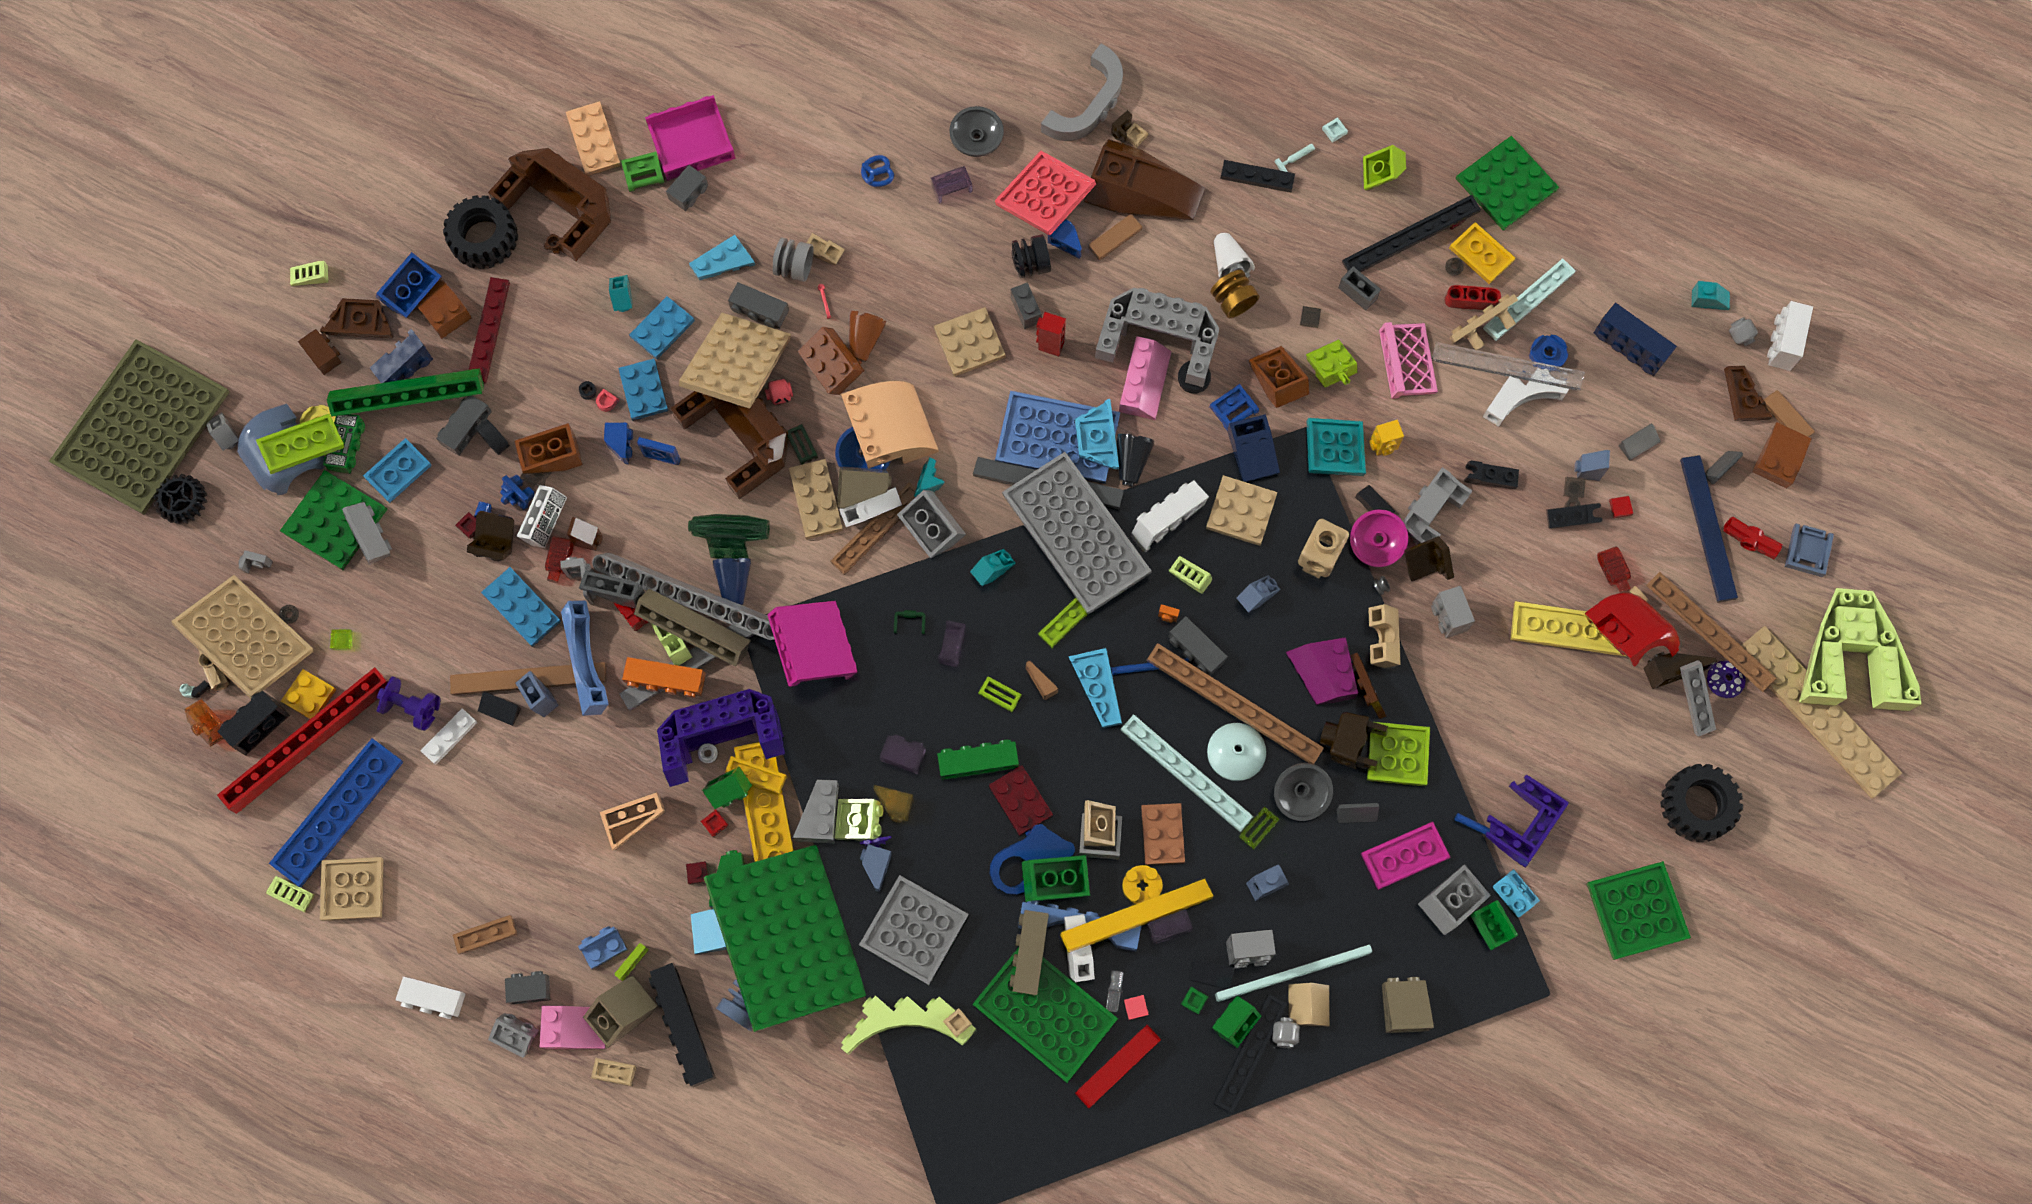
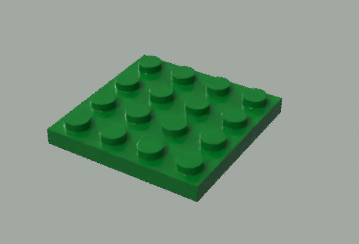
(1507, 183)
(320, 521)
(1638, 910)

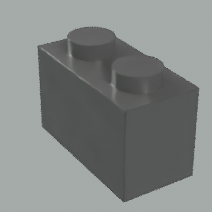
(687, 188)
(1359, 288)
(1025, 305)
(527, 989)

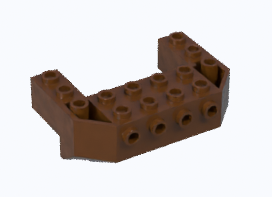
(563, 186)
(753, 427)

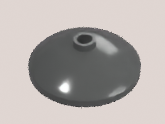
(976, 122)
(1309, 801)

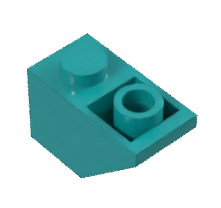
(992, 566)

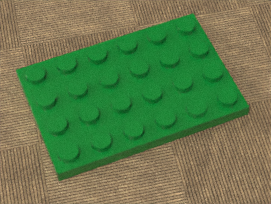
(1055, 1025)

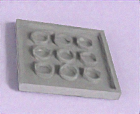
(914, 930)

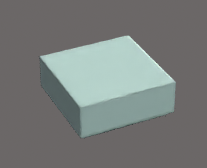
(1335, 130)

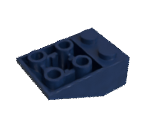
(1253, 448)

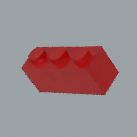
(1051, 333)

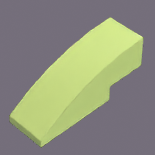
(673, 645)

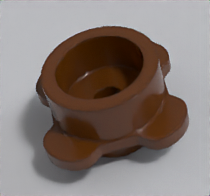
(549, 244)

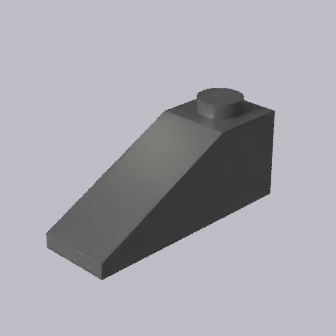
(612, 588)

